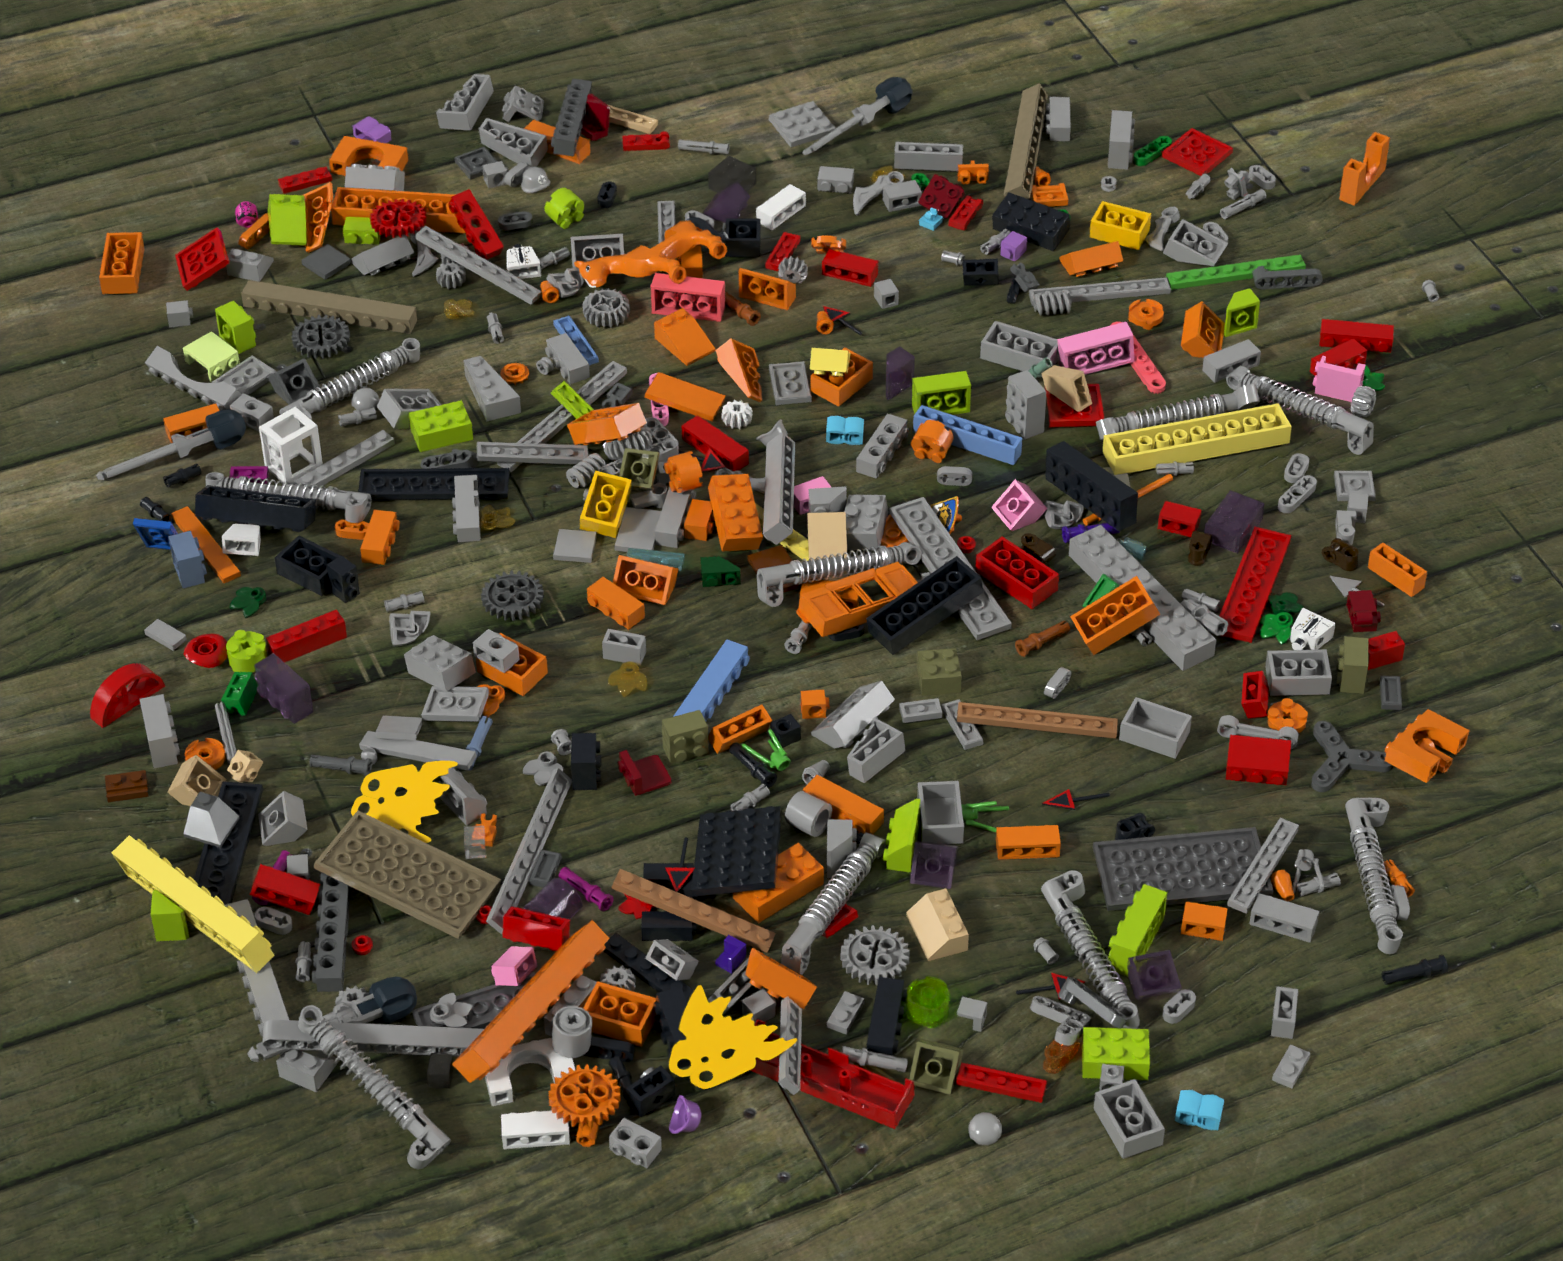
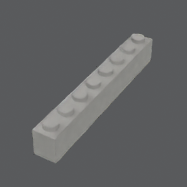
(779, 488)
(262, 985)

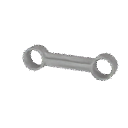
(1255, 731)

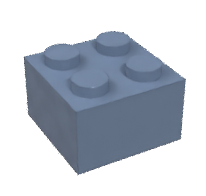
(187, 559)

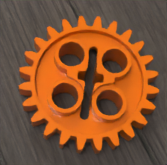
(584, 1096)

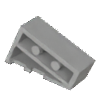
(467, 509)
(875, 750)

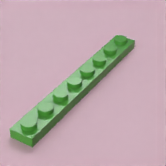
(1231, 272)

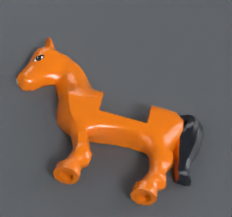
(647, 261)

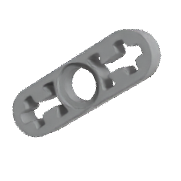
(1298, 487)

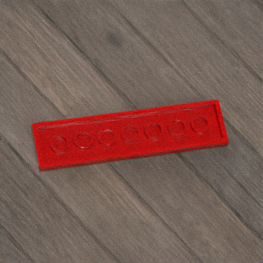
(1254, 583)

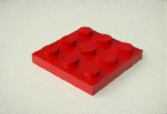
(1197, 152)
(202, 259)
(1065, 416)

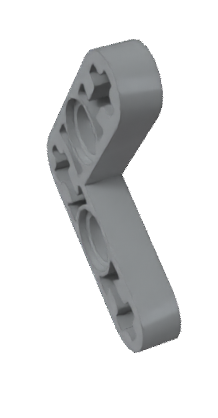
(1071, 1019)

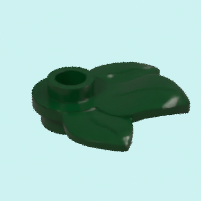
(249, 600)
(1285, 603)

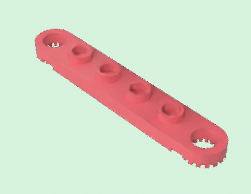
(1146, 369)

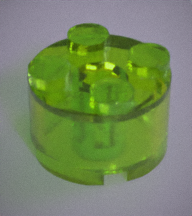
(928, 1001)

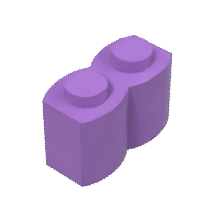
(371, 130)

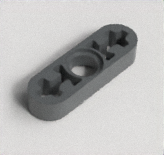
(459, 459)

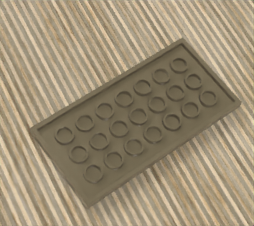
(407, 874)

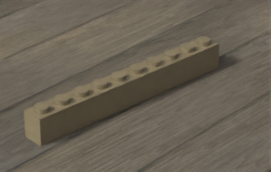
(1026, 142)
(314, 303)

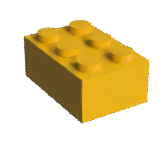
(1120, 224)
(605, 504)

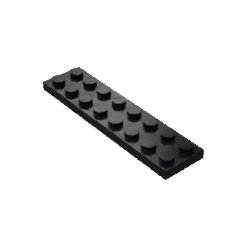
(431, 483)
(221, 867)

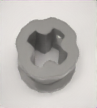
(562, 741)

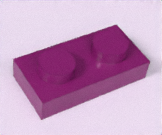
(250, 471)

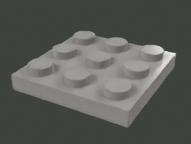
(801, 124)

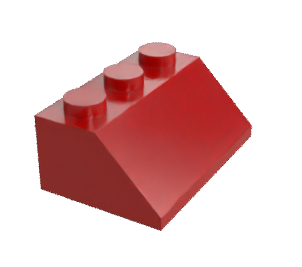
(1258, 760)

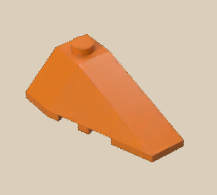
(317, 208)
(741, 365)

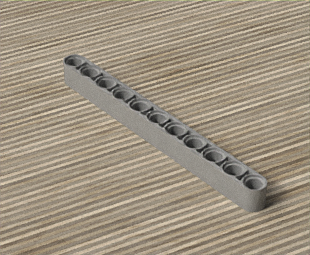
(375, 1038)

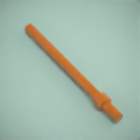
(1141, 492)

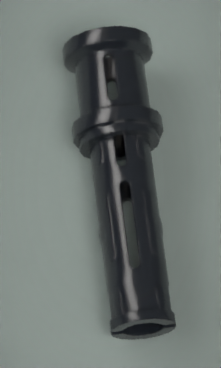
(757, 769)
(1423, 968)

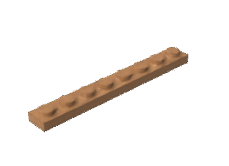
(1037, 720)
(693, 910)

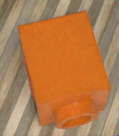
(814, 704)

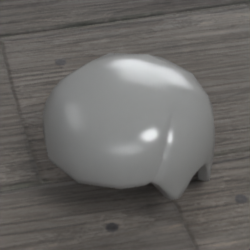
(365, 399)
(985, 1128)

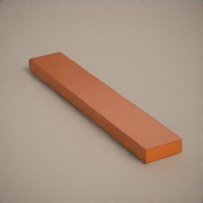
(211, 550)

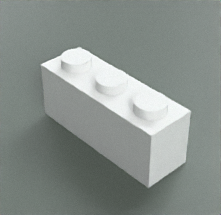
(781, 207)
(533, 1130)

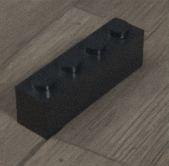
(886, 1016)

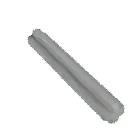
(226, 731)

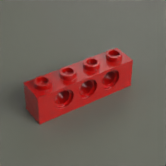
(466, 201)

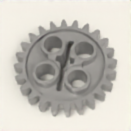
(860, 950)

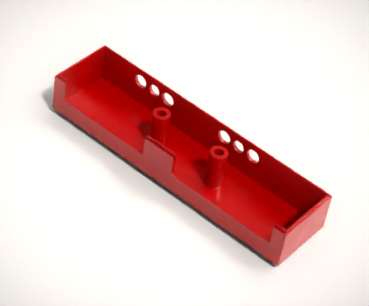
(844, 1084)

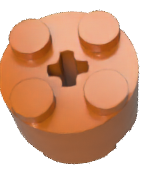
(932, 441)
(683, 472)

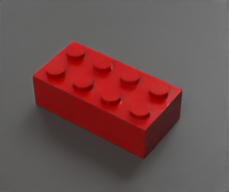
(1017, 572)

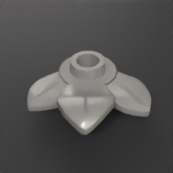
(542, 767)
(453, 1012)

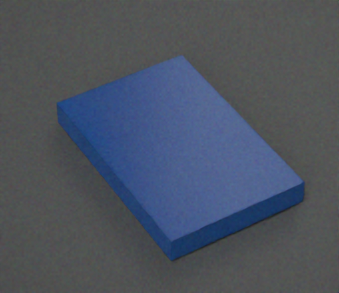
(155, 532)

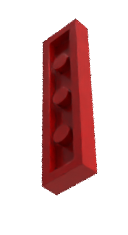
(1001, 1082)

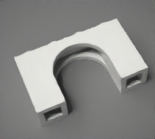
(531, 1052)

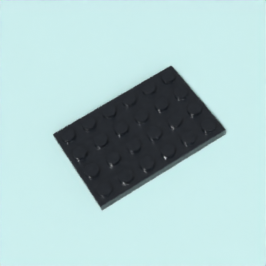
(737, 851)

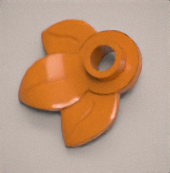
(493, 701)

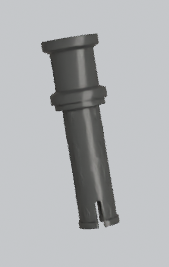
(349, 765)

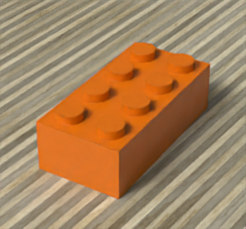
(121, 263)
(607, 424)
(735, 512)
(1115, 615)
(796, 876)

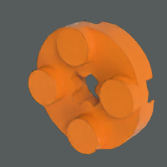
(825, 243)
(1138, 314)
(1287, 708)
(210, 746)

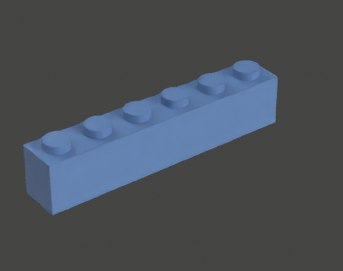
(974, 436)
(716, 680)

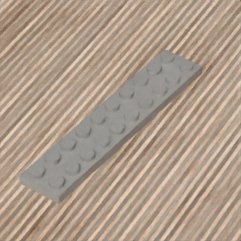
(926, 532)

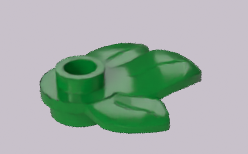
(1373, 380)
(1274, 627)

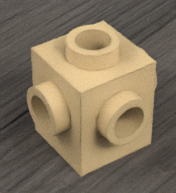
(244, 766)

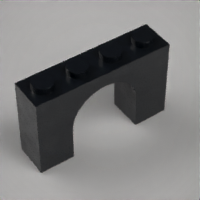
(663, 924)

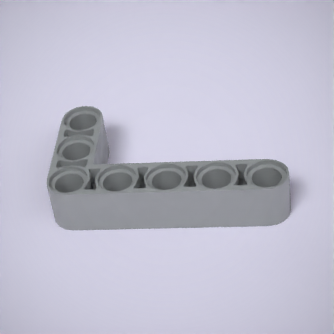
(663, 443)

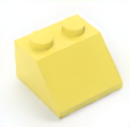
(829, 361)

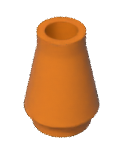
(1041, 177)
(549, 292)
(824, 323)
(1282, 883)

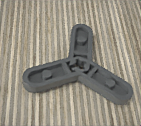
(1336, 748)

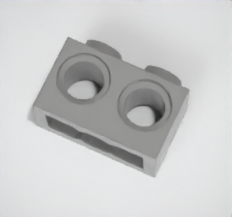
(630, 1139)

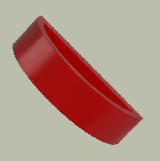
(109, 705)

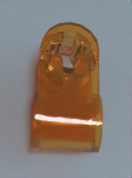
(1058, 1056)

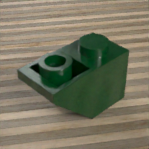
(719, 572)

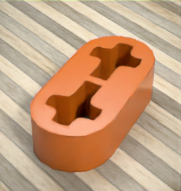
(351, 530)

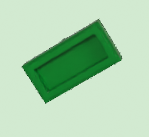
(1102, 588)

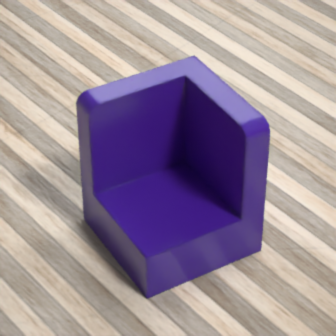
(733, 954)

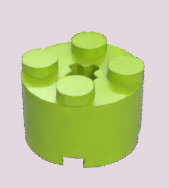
(564, 207)
(246, 650)

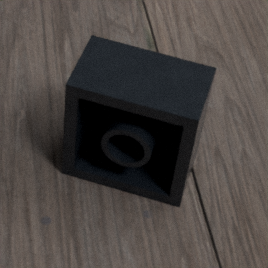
(743, 237)
(585, 761)

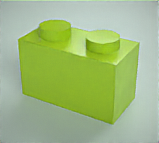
(359, 231)

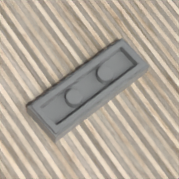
(965, 732)

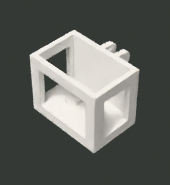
(283, 441)

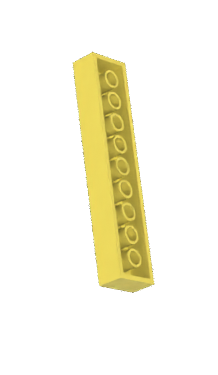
(1197, 439)
(200, 908)

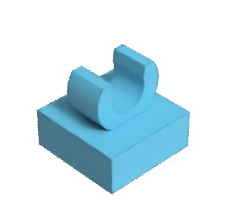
(931, 219)

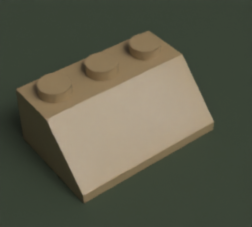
(938, 925)

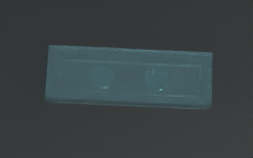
(666, 558)

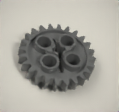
(334, 334)
(512, 595)

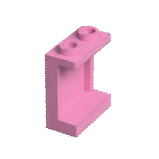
(1337, 380)

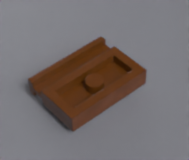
(126, 786)

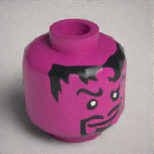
(246, 214)

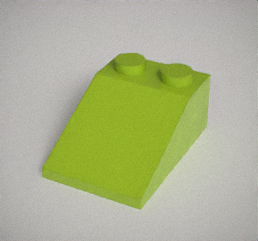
(287, 219)

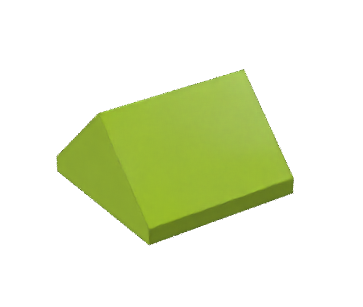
(167, 919)

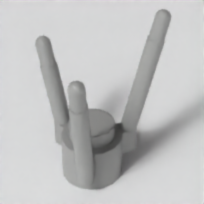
(1305, 861)

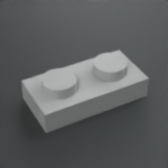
(920, 710)
(845, 1012)
(1291, 1066)

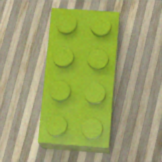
(1138, 928)

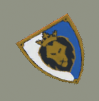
(947, 513)

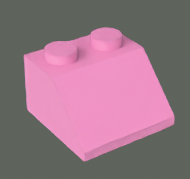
(1019, 506)

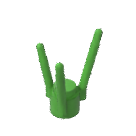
(778, 757)
(970, 812)

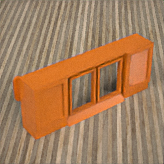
(829, 612)

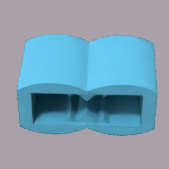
(844, 430)
(1199, 1109)

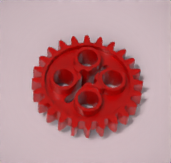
(387, 216)

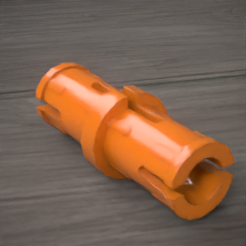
(1398, 877)

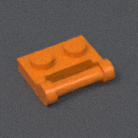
(1050, 195)

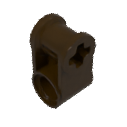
(1199, 547)
(1038, 548)
(1342, 554)

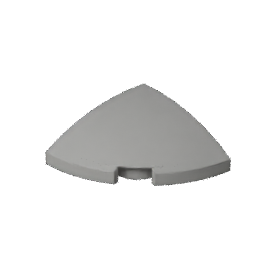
(568, 282)
(1062, 515)
(407, 627)

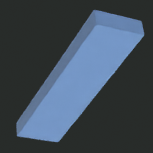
(567, 326)

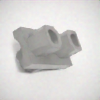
(1237, 183)

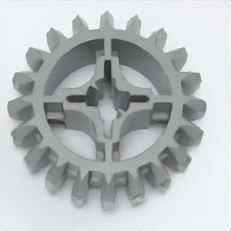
(606, 308)
(638, 440)

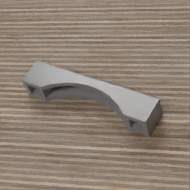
(164, 364)

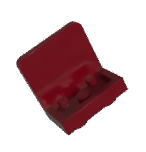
(596, 119)
(941, 195)
(644, 773)

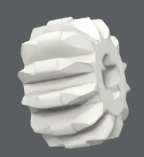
(737, 414)

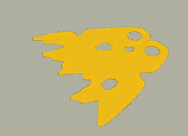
(418, 802)
(719, 1036)

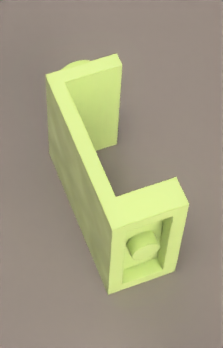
(213, 354)

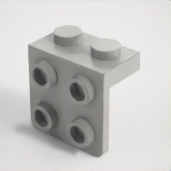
(523, 102)

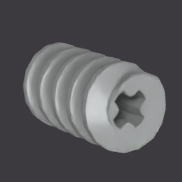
(1052, 302)
(584, 470)

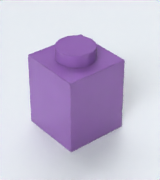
(1013, 246)

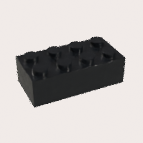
(1033, 220)

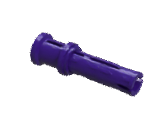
(1068, 533)

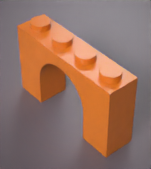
(354, 149)
(1359, 175)
(1416, 761)

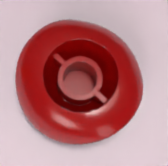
(206, 650)

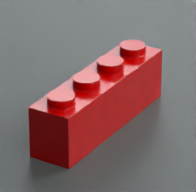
(1370, 335)
(702, 435)
(307, 636)

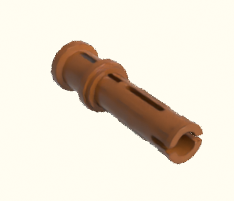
(743, 310)
(1035, 640)

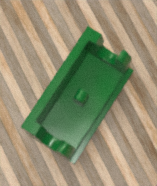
(240, 692)

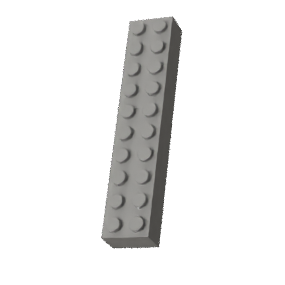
(1175, 629)

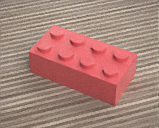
(698, 296)

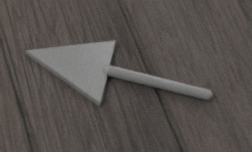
(1346, 585)

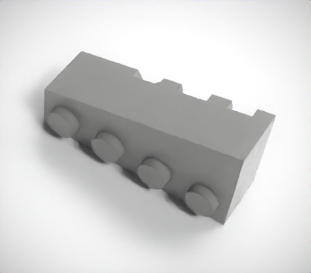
(467, 104)
(513, 142)
(490, 390)

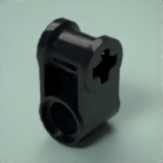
(1134, 827)

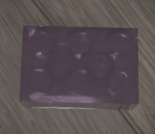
(1234, 521)
(283, 688)

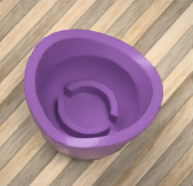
(685, 1116)

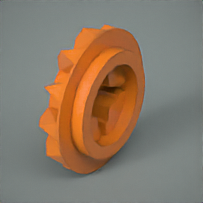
(512, 369)

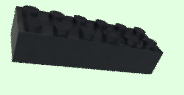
(1091, 486)
(255, 508)
(924, 605)

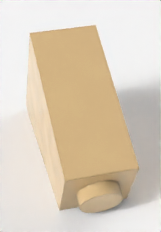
(1068, 386)

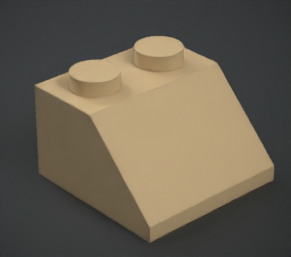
(193, 778)

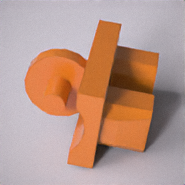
(973, 172)

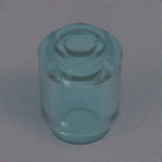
(1134, 547)

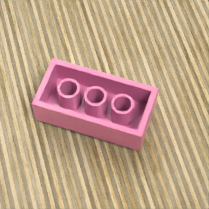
(1097, 349)

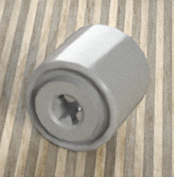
(808, 813)
(571, 1032)

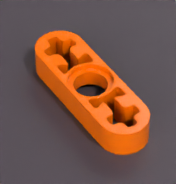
(255, 232)

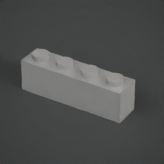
(928, 156)
(672, 518)

